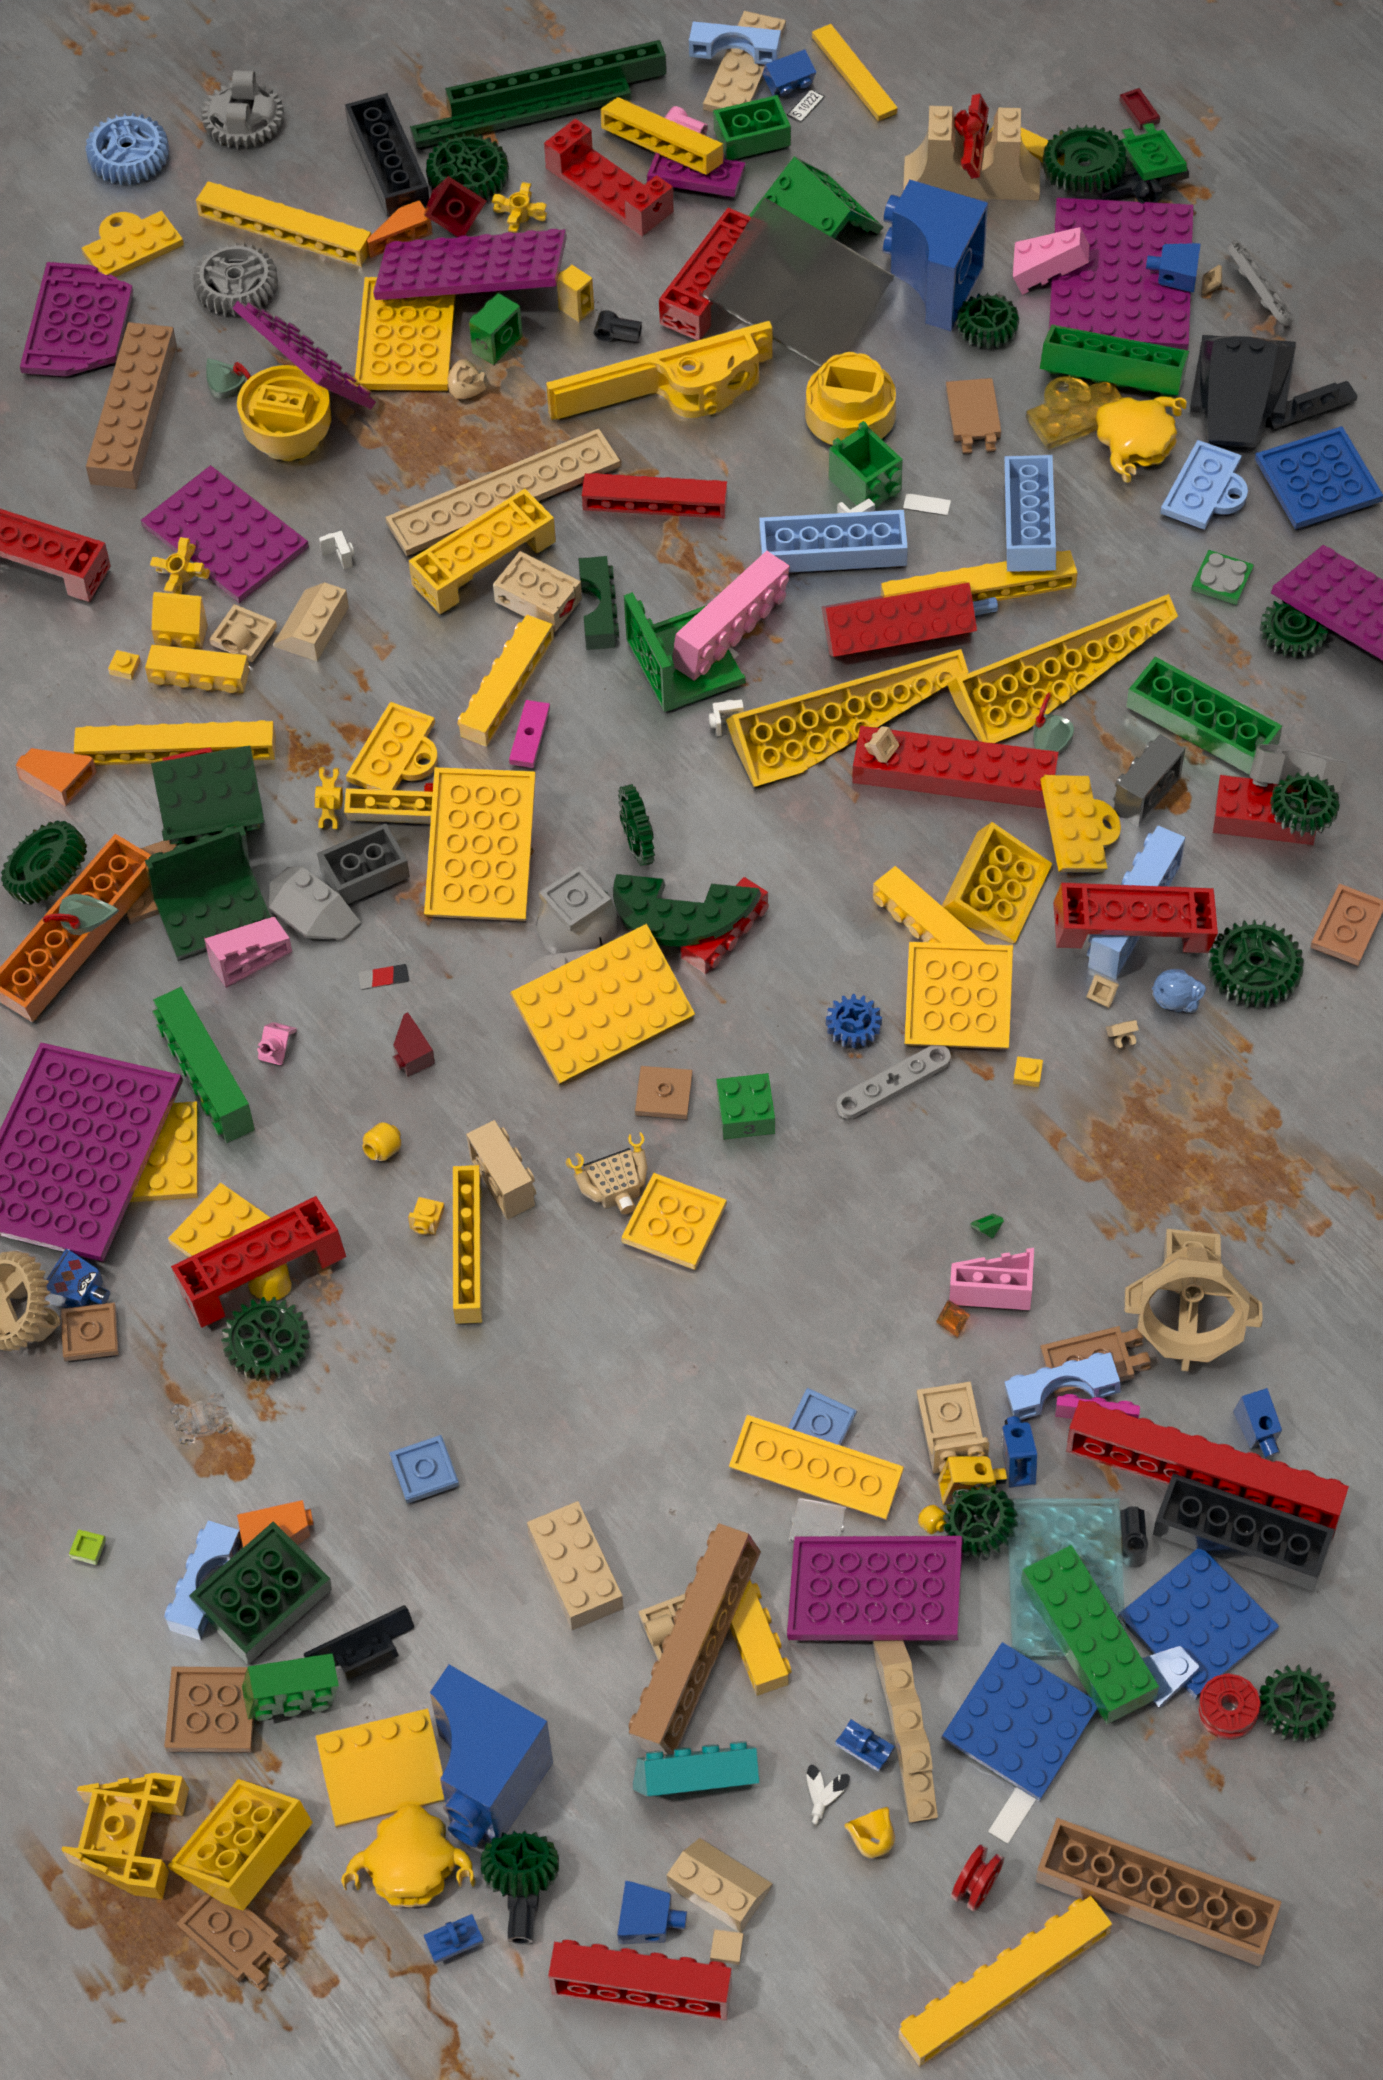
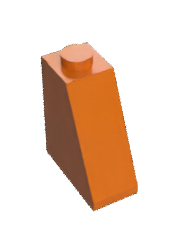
(56, 773)
(289, 1517)

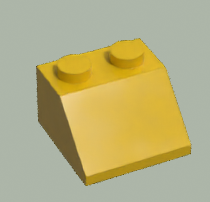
(178, 620)

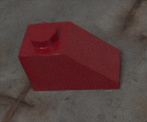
(411, 1048)

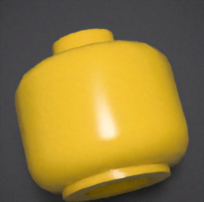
(932, 1519)

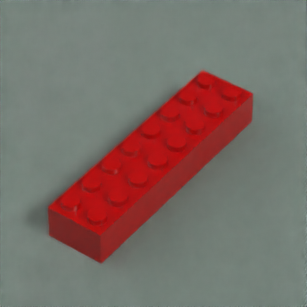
(957, 768)

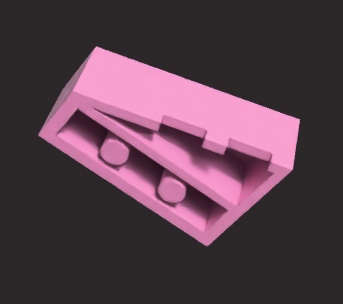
(994, 1282)

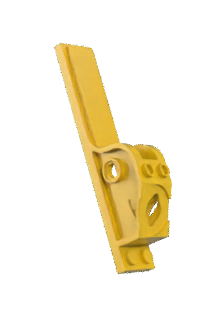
(662, 373)

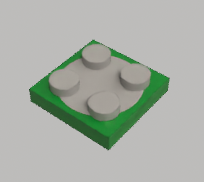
(1222, 577)

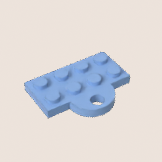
(1205, 486)

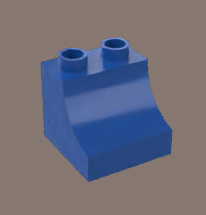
(936, 247)
(494, 1756)

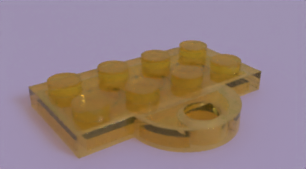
(1071, 412)

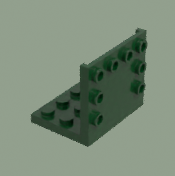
(207, 793)
(205, 890)

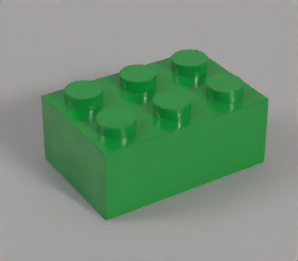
(752, 127)
(290, 1687)

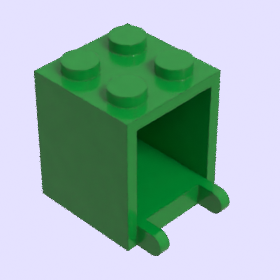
(865, 467)

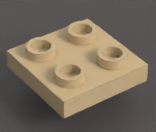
(243, 632)
(659, 1621)

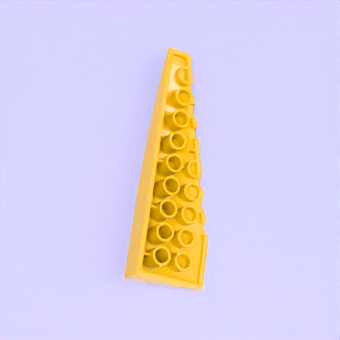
(1010, 693)
(806, 729)

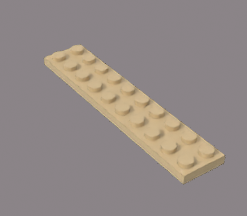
(539, 474)

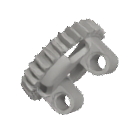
(237, 116)

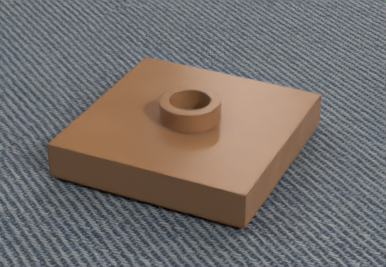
(663, 1092)
(89, 1331)

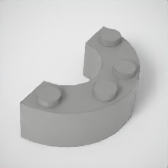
(1277, 761)

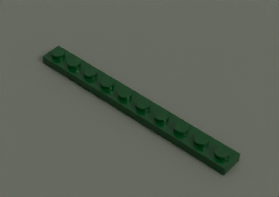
(520, 112)

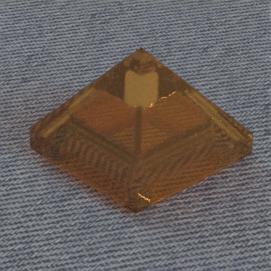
(953, 1318)

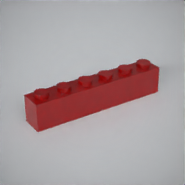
(654, 495)

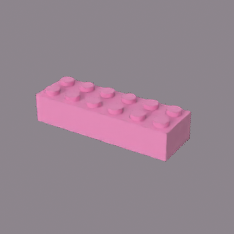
(730, 615)

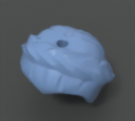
(1178, 991)

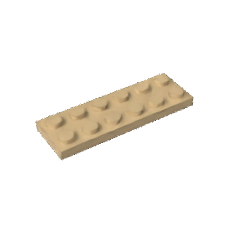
(738, 75)

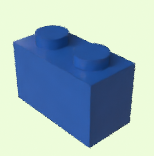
(789, 73)

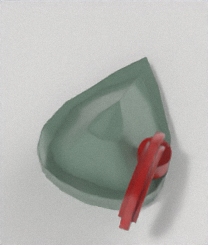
(224, 378)
(1051, 730)
(82, 913)

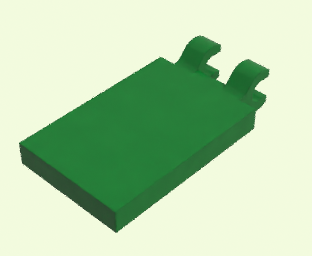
(1153, 153)

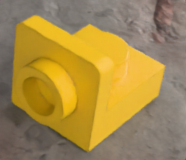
(426, 1216)

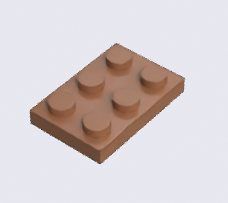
(1348, 924)

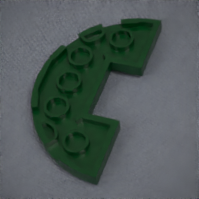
(679, 921)

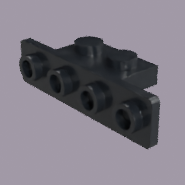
(1315, 402)
(367, 1644)

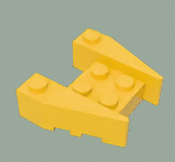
(118, 1827)

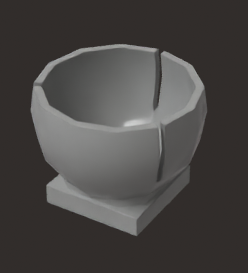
(575, 914)

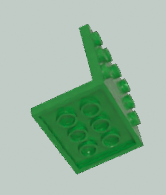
(818, 200)
(654, 648)

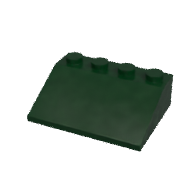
(261, 1592)

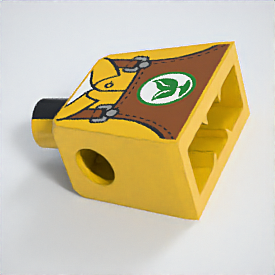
(967, 1472)

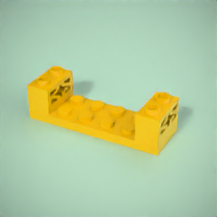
(477, 545)

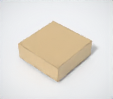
(726, 1947)

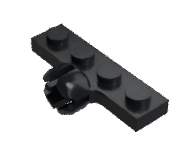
(1133, 184)

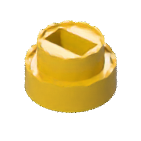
(846, 393)
(284, 412)

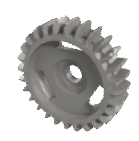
(251, 265)

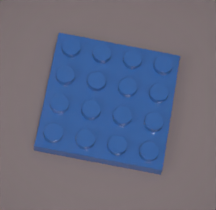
(1319, 477)
(1202, 1612)
(1020, 1721)

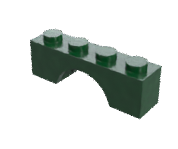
(599, 625)

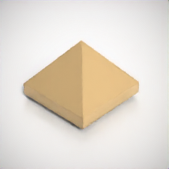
(1212, 280)
(1102, 990)

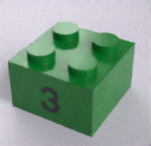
(495, 329)
(745, 1106)

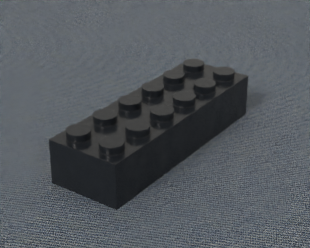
(386, 153)
(1243, 1532)

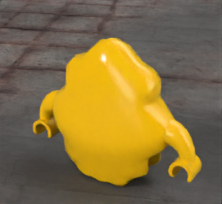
(1138, 431)
(409, 1859)

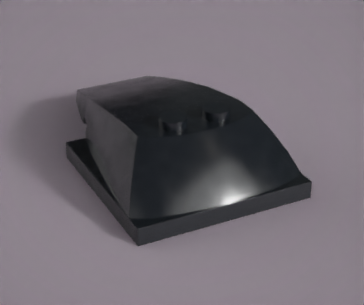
(1240, 386)

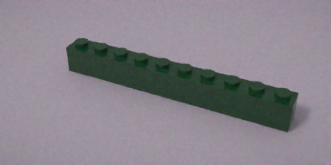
(631, 62)

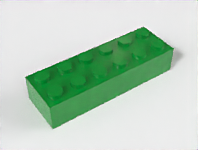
(1114, 360)
(1201, 714)
(203, 1065)
(1089, 1634)

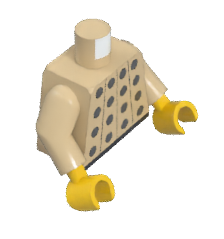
(613, 1178)

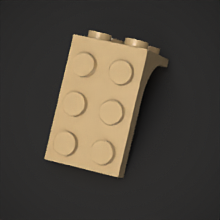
(951, 1423)

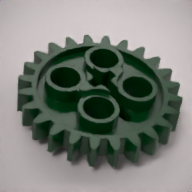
(636, 824)
(287, 1326)

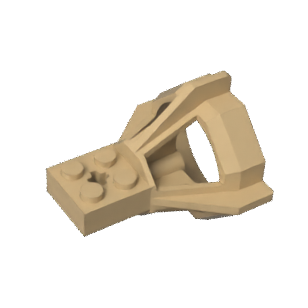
(1192, 1269)

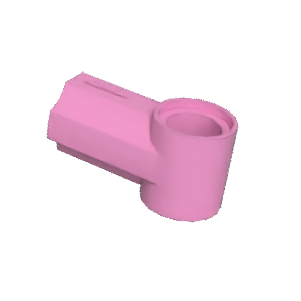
(679, 116)

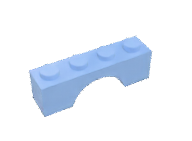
(710, 38)
(1094, 1375)
(214, 1548)

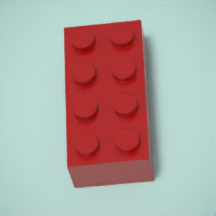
(1246, 812)

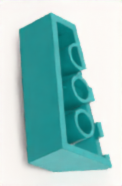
(696, 1770)

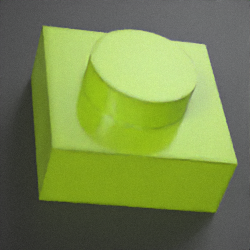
(87, 1547)

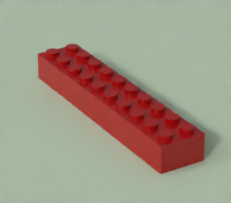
(1160, 1451)

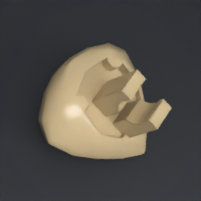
(465, 380)

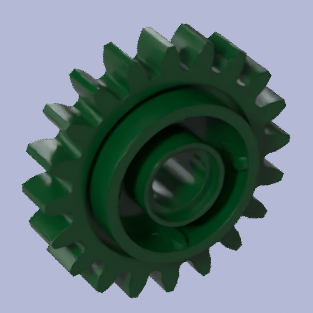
(1291, 630)

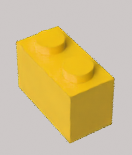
(575, 293)

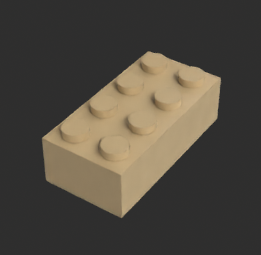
(575, 1565)

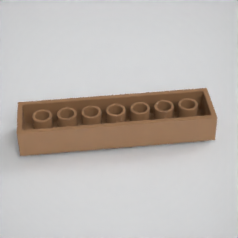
(131, 406)
(694, 1640)
(1158, 1891)

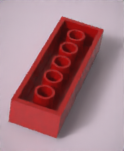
(899, 618)
(640, 1980)

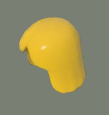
(272, 1284)
(872, 1825)

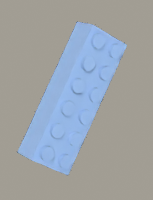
(1030, 513)
(836, 540)
(1152, 867)

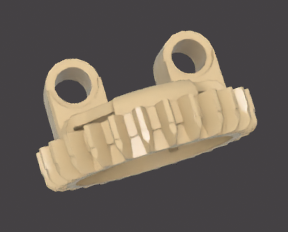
(20, 1278)

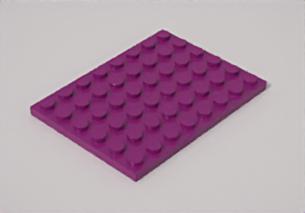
(1115, 289)
(78, 1147)

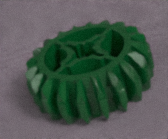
(987, 320)
(1288, 805)
(991, 1503)
(1319, 1702)
(519, 1864)

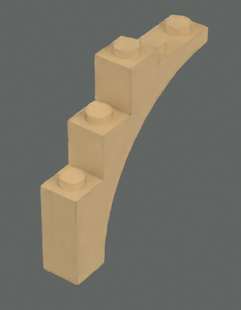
(908, 1729)

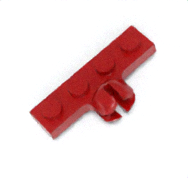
(973, 129)

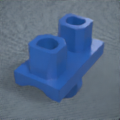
(864, 1745)
(453, 1938)

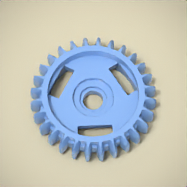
(131, 162)

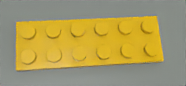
(816, 1467)

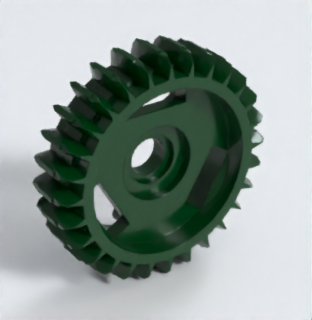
(1090, 145)
(44, 862)
(1241, 975)

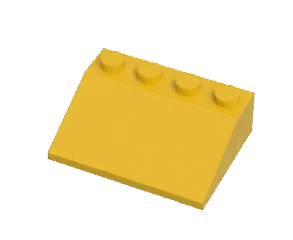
(997, 884)
(381, 1767)
(241, 1843)

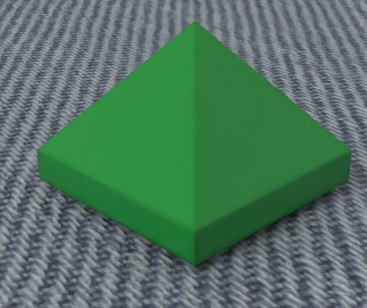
(988, 1225)

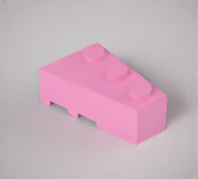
(1047, 256)
(247, 949)

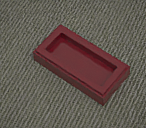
(1139, 108)

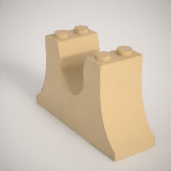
(1006, 165)

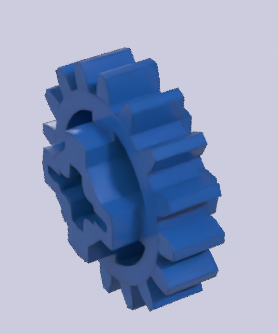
(851, 1024)

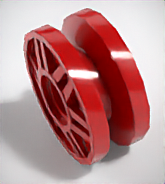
(1226, 1723)
(977, 1877)

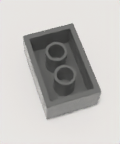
(1148, 780)
(364, 864)

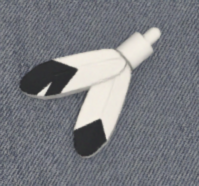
(823, 1796)

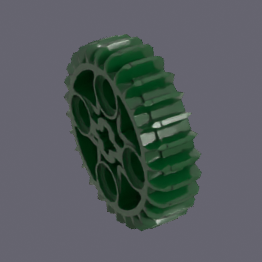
(479, 164)

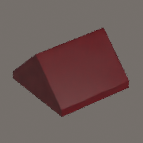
(454, 206)

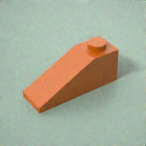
(403, 225)

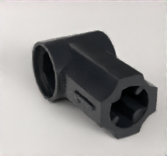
(610, 326)
(1133, 1535)
(522, 1918)

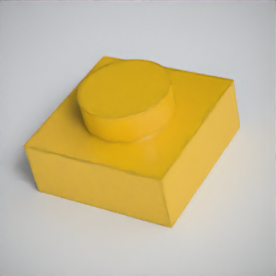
(124, 664)
(1028, 1071)

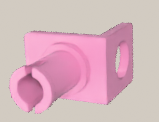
(274, 1042)

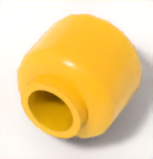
(381, 1141)

